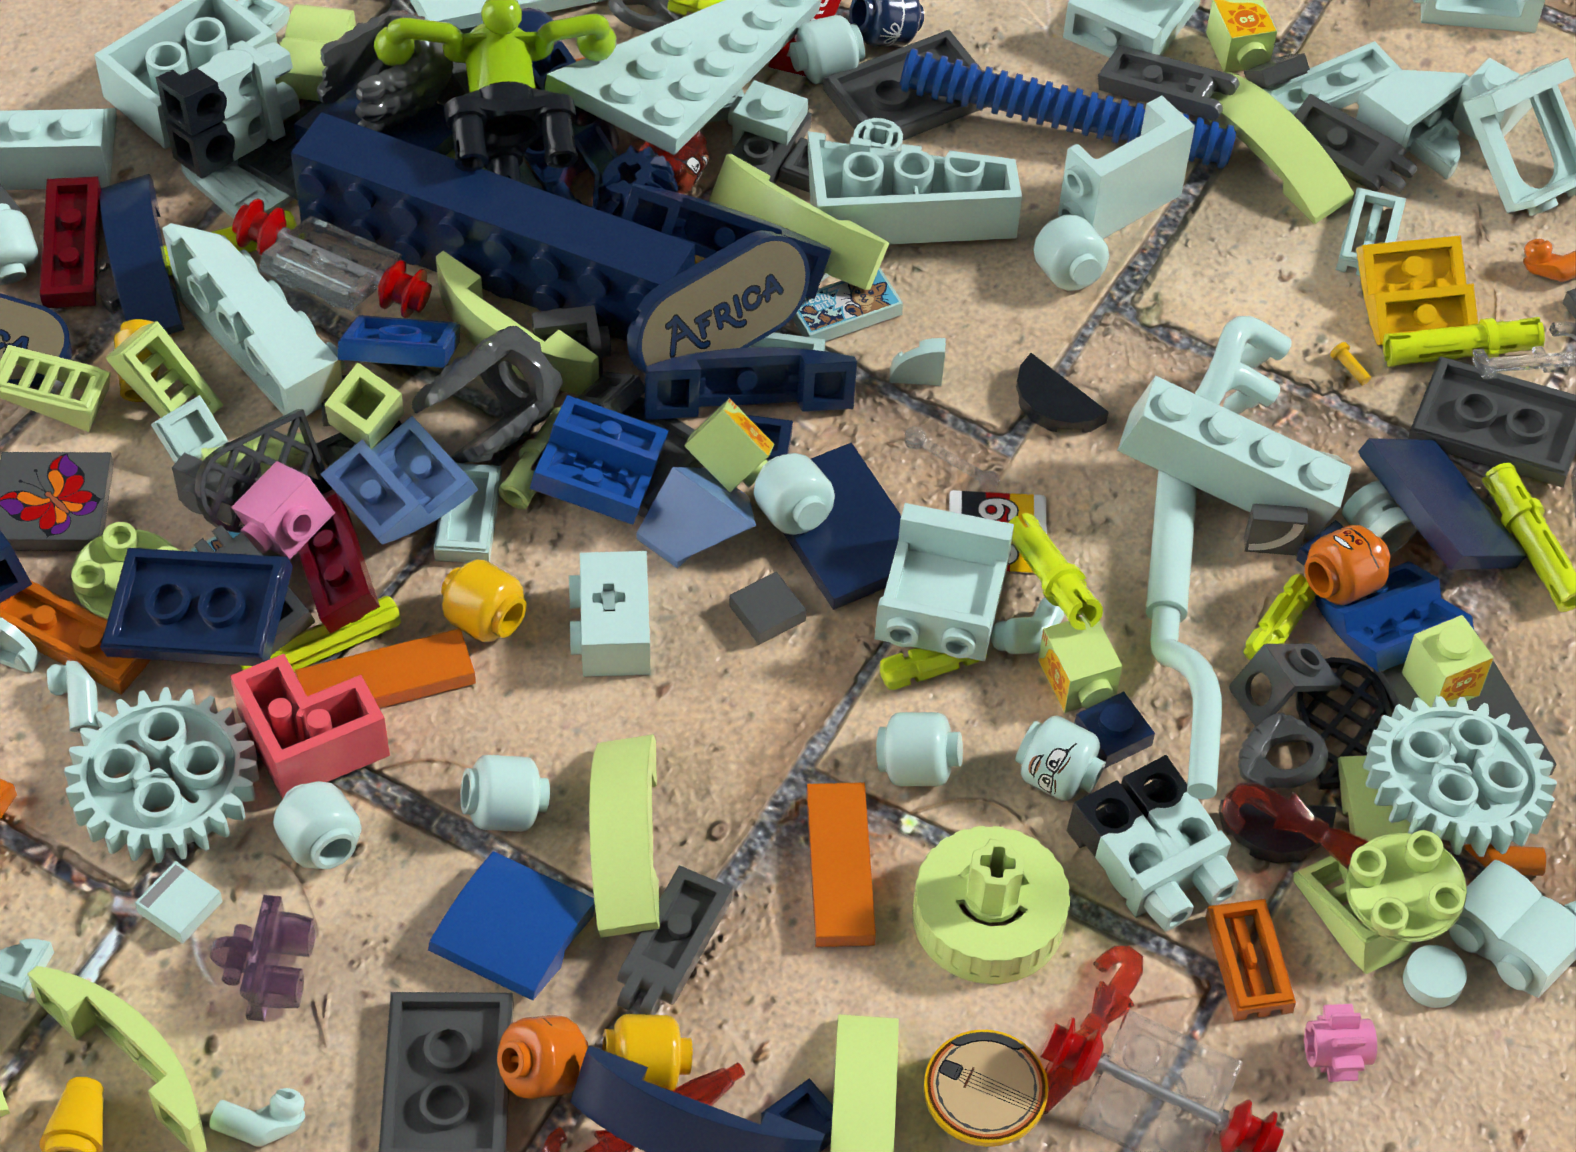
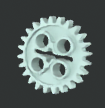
(1460, 775)
(123, 805)

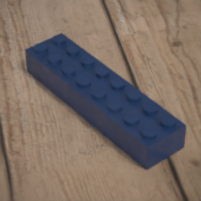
(507, 232)

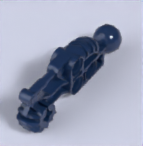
(594, 143)

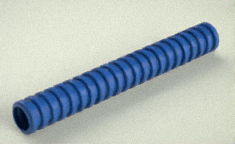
(1050, 104)

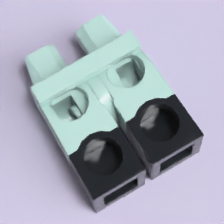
(227, 105)
(1155, 843)

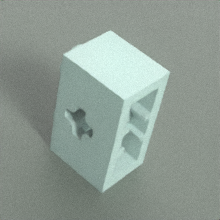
(613, 613)

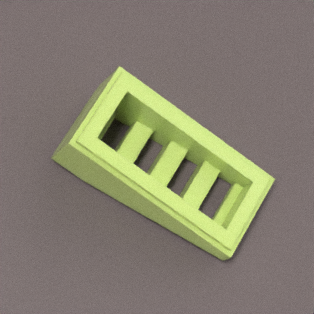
(163, 352)
(60, 407)
(1360, 943)

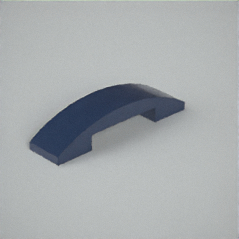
(712, 225)
(138, 253)
(749, 377)
(659, 1120)

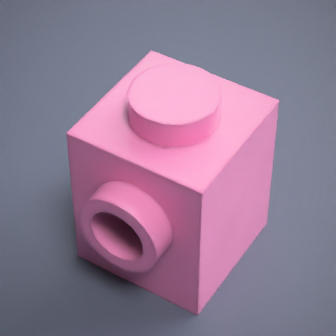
(282, 511)

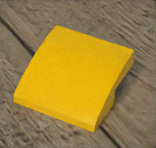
(1416, 286)

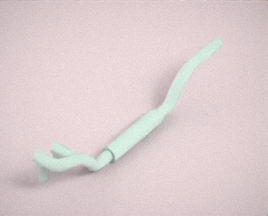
(1242, 345)

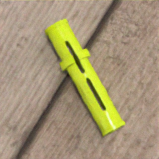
(1461, 341)
(1525, 519)
(1060, 580)

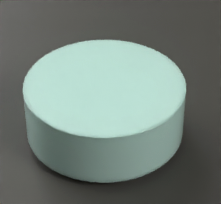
(1434, 976)

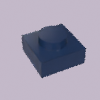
(1118, 727)

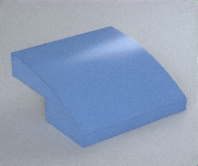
(399, 482)

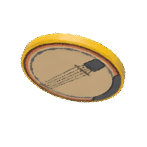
(985, 1088)

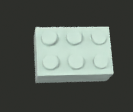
(176, 41)

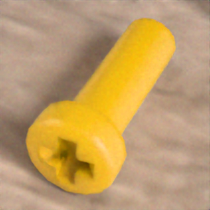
(1341, 353)

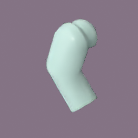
(1025, 633)
(81, 693)
(265, 1125)

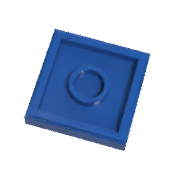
(399, 341)

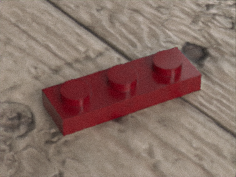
(70, 242)
(338, 571)

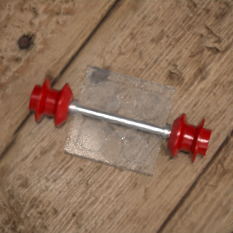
(329, 261)
(1159, 1089)

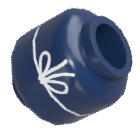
(887, 21)

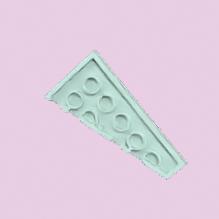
(685, 71)

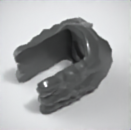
(386, 91)
(523, 402)

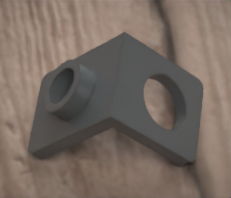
(1289, 670)

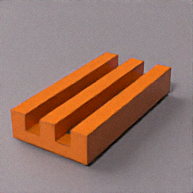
(1260, 1001)

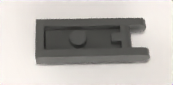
(1149, 76)

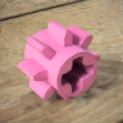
(1340, 1042)

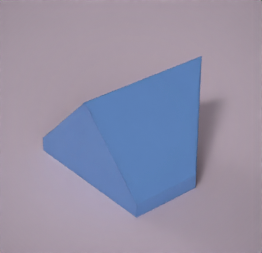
(693, 515)

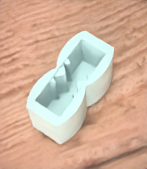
(1516, 929)

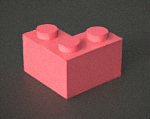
(311, 735)

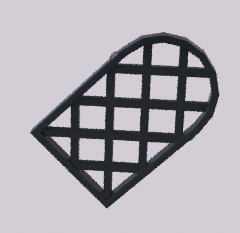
(310, 448)
(1382, 707)

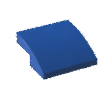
(599, 459)
(1385, 622)
(512, 925)

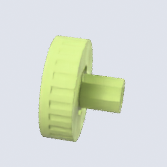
(994, 877)

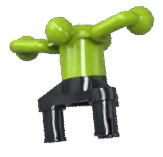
(503, 107)

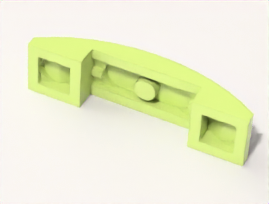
(1287, 148)
(854, 250)
(478, 320)
(623, 836)
(83, 1004)
(865, 1084)

